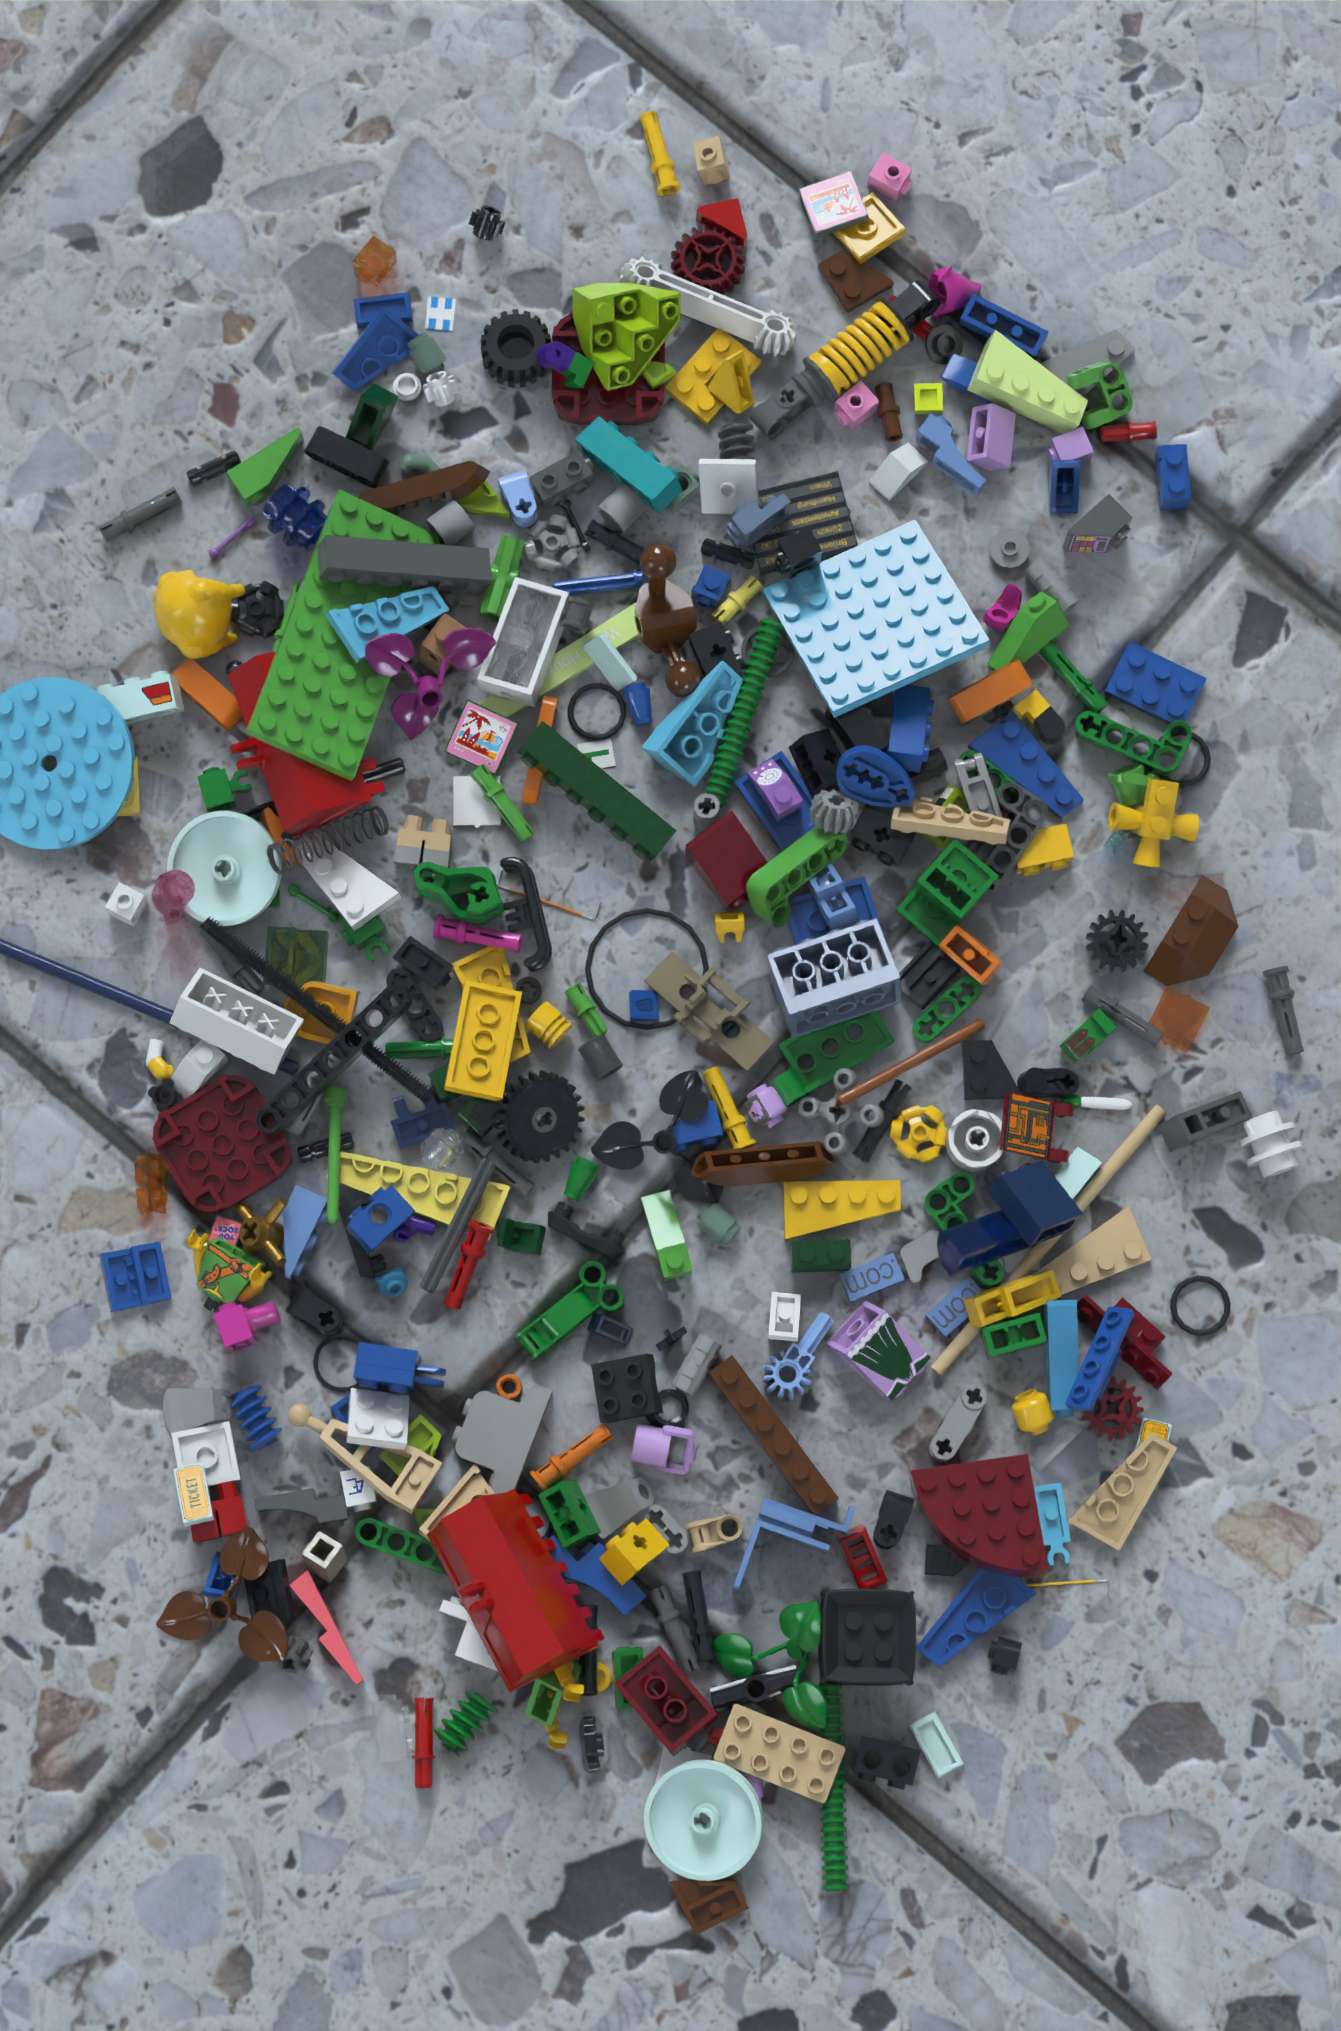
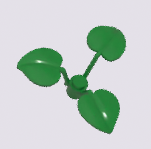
(804, 1628)

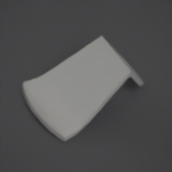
(193, 1407)
(618, 1504)

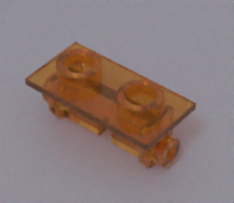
(151, 1171)

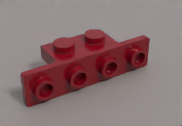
(1138, 1341)

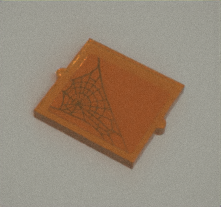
(1178, 1018)

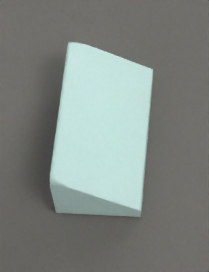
(609, 661)
(1077, 1171)

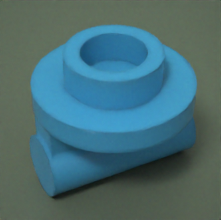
(392, 1282)

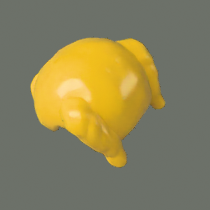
(195, 612)

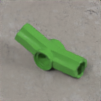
(503, 574)

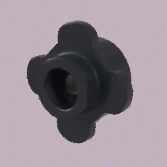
(156, 1094)

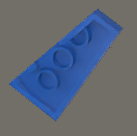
(1025, 761)
(976, 1609)

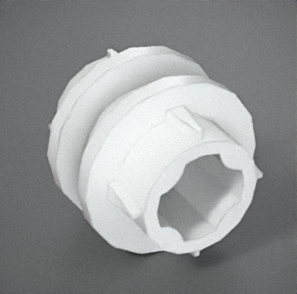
(1270, 1144)

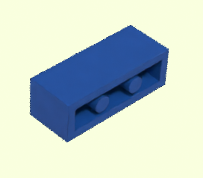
(986, 317)
(910, 727)

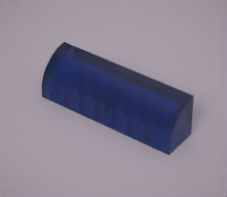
(978, 1242)

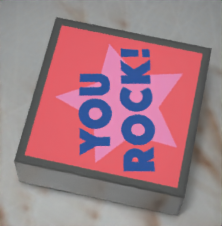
(225, 1229)

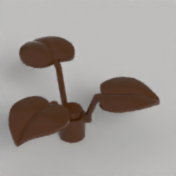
(187, 1615)

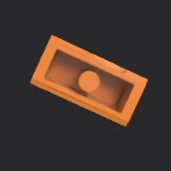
(971, 954)

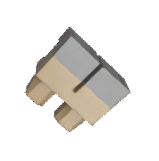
(411, 841)

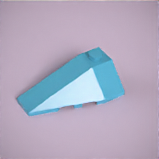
(691, 731)

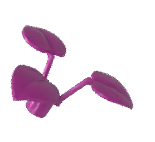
(417, 710)

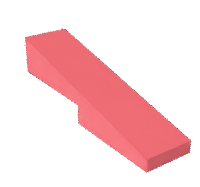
(310, 1594)

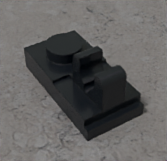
(423, 963)

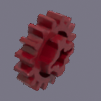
(1121, 1418)

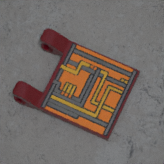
(1029, 1126)

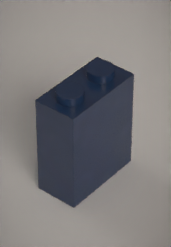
(1035, 1202)

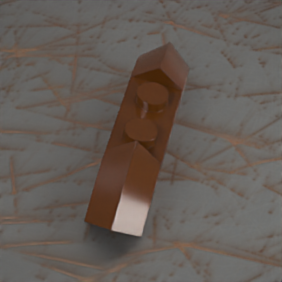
(457, 479)
(762, 1164)

